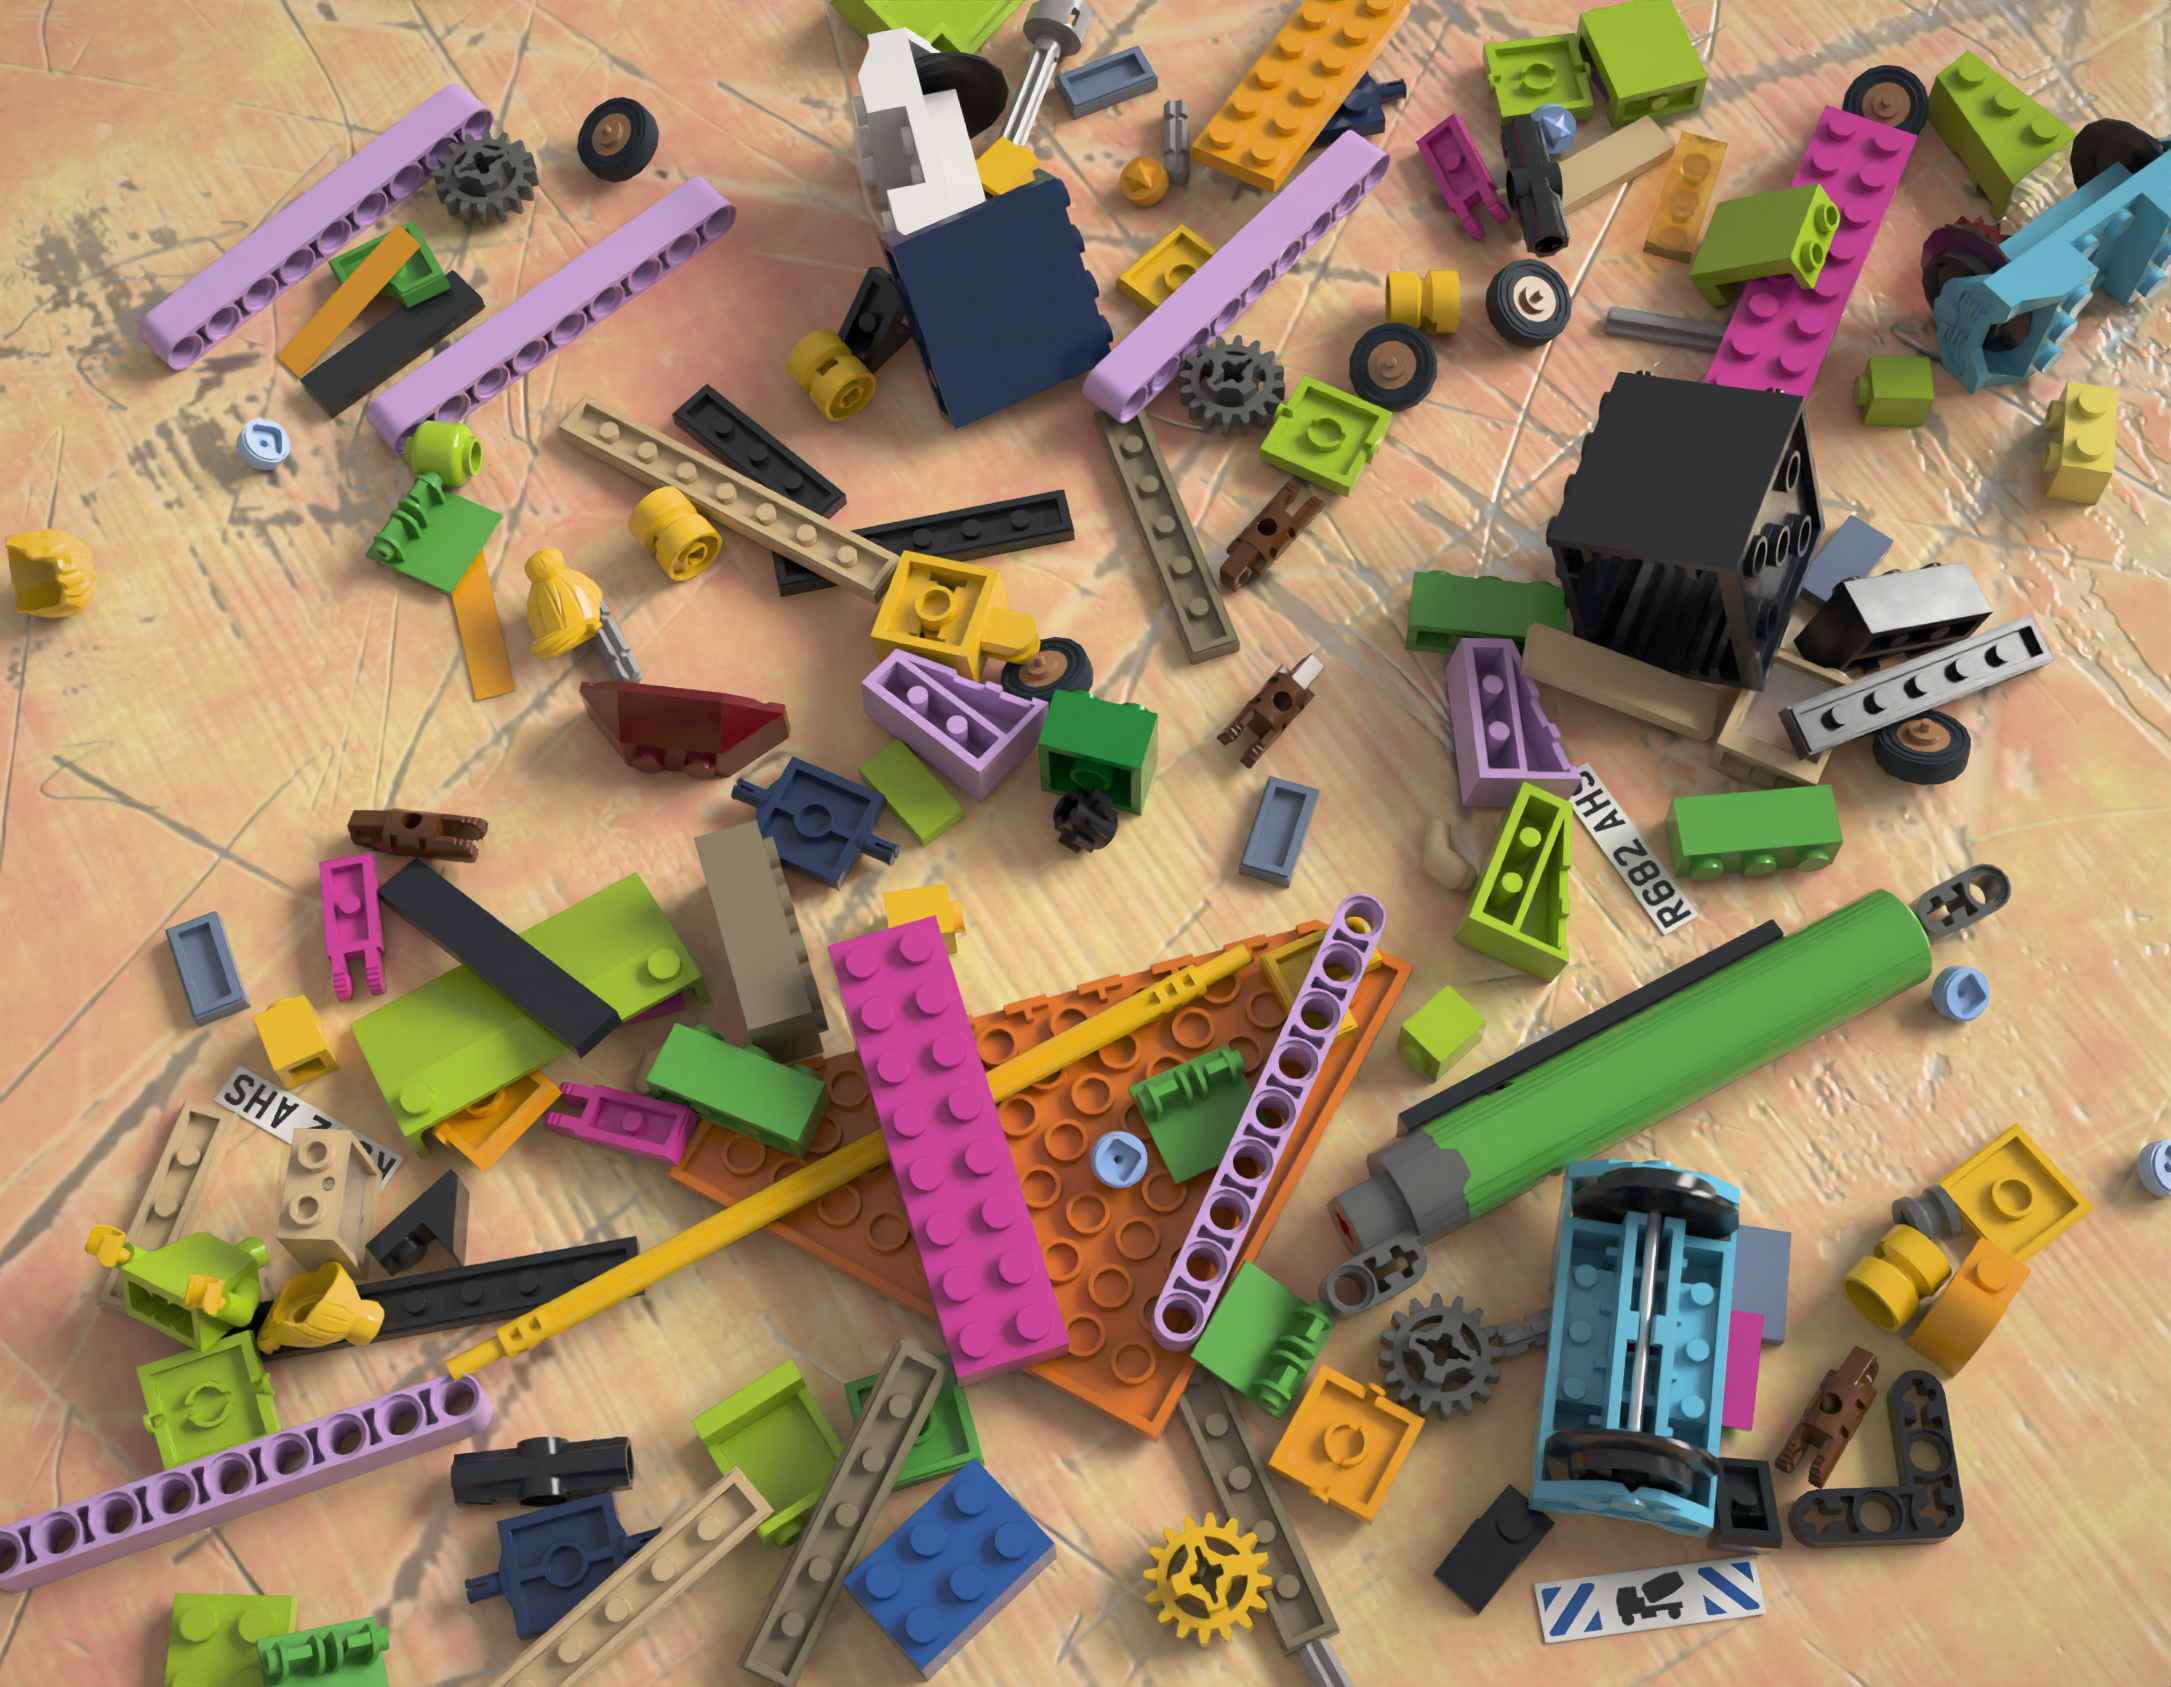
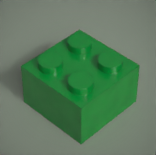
(1100, 747)

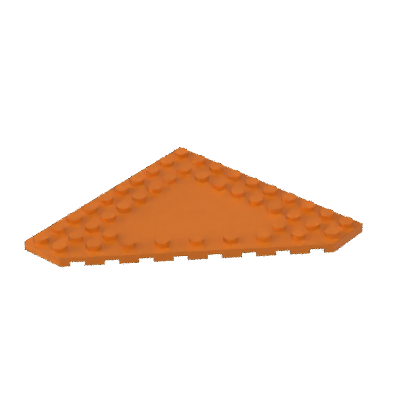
(1099, 1242)

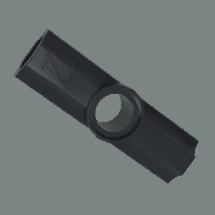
(1534, 186)
(542, 1472)

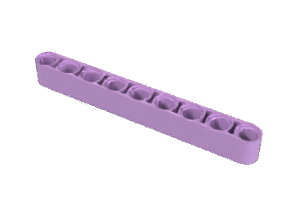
(311, 228)
(1235, 276)
(554, 312)
(1262, 1143)
(266, 1484)

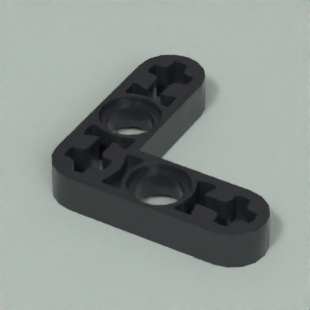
(1901, 1501)

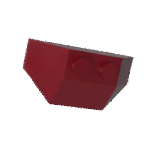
(683, 727)

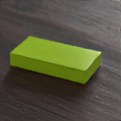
(911, 792)

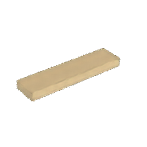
(1607, 165)
(1619, 682)
(176, 1187)

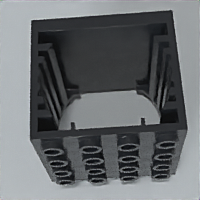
(1690, 526)

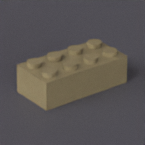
(763, 942)

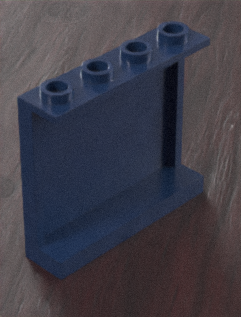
(999, 300)

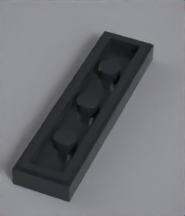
(390, 346)
(755, 452)

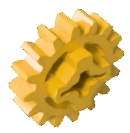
(1180, 1588)

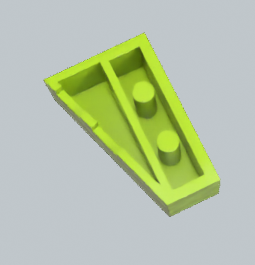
(1997, 132)
(1522, 887)

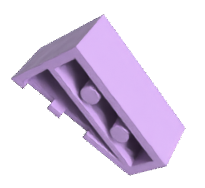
(952, 722)
(1501, 727)

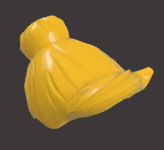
(560, 605)
(319, 1310)

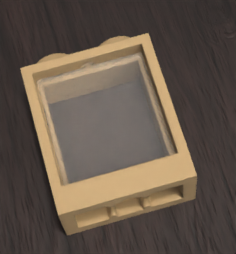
(1754, 739)
(326, 1198)

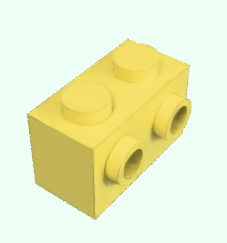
(2080, 443)

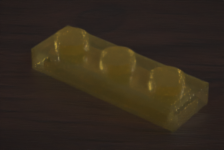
(1685, 197)

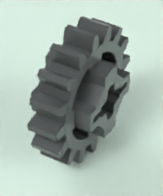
(486, 178)
(1231, 385)
(1461, 1362)

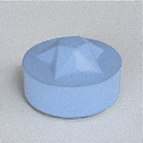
(1557, 125)
(263, 444)
(1960, 993)
(1118, 1159)
(2155, 1167)

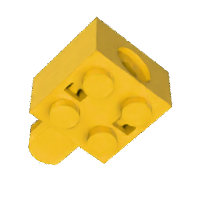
(952, 616)

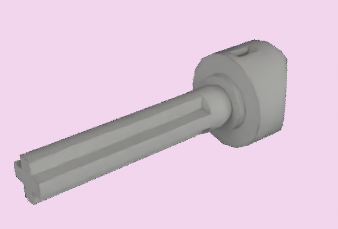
(1052, 37)

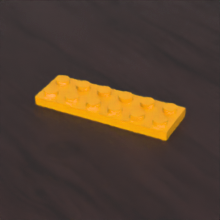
(1296, 88)

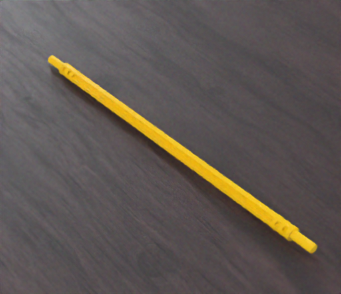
(831, 1171)

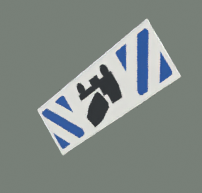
(1649, 1599)

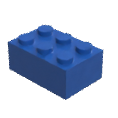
(950, 1569)

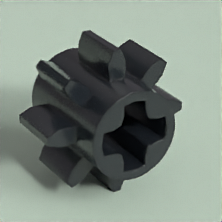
(1085, 820)

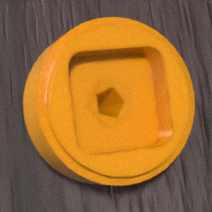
(1144, 181)

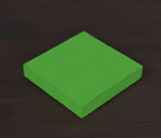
(945, 1440)

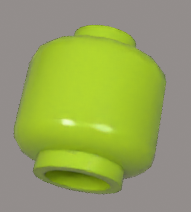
(446, 450)

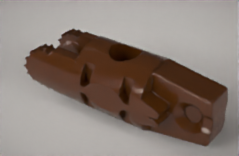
(1267, 536)
(1274, 707)
(418, 833)
(1832, 1416)

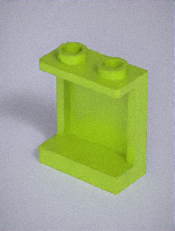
(1643, 60)
(1765, 238)
(778, 1444)

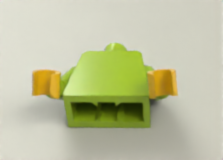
(188, 1287)

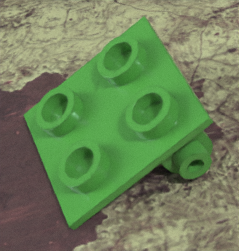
(434, 534)
(1195, 1110)
(1263, 1339)
(326, 1656)

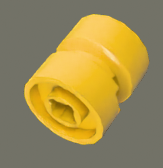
(1425, 301)
(831, 375)
(674, 531)
(1898, 1276)

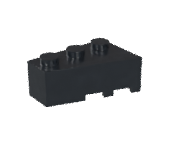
(1892, 616)

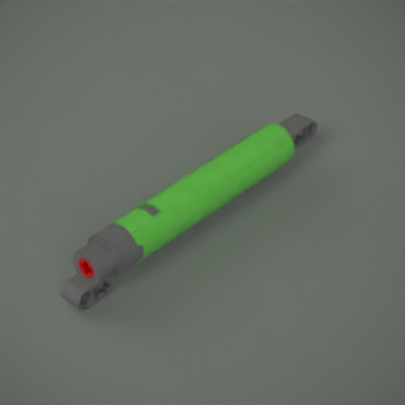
(1639, 1076)

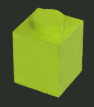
(1894, 391)
(1440, 1034)

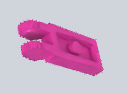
(1461, 174)
(353, 921)
(625, 1122)

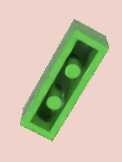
(1459, 607)
(1753, 832)
(740, 1088)

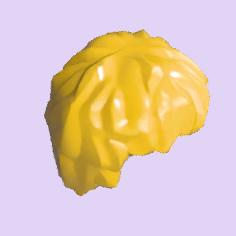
(50, 573)

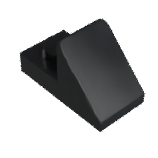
(875, 321)
(436, 1214)
(1745, 1509)
(1493, 1549)

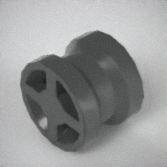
(1930, 1214)

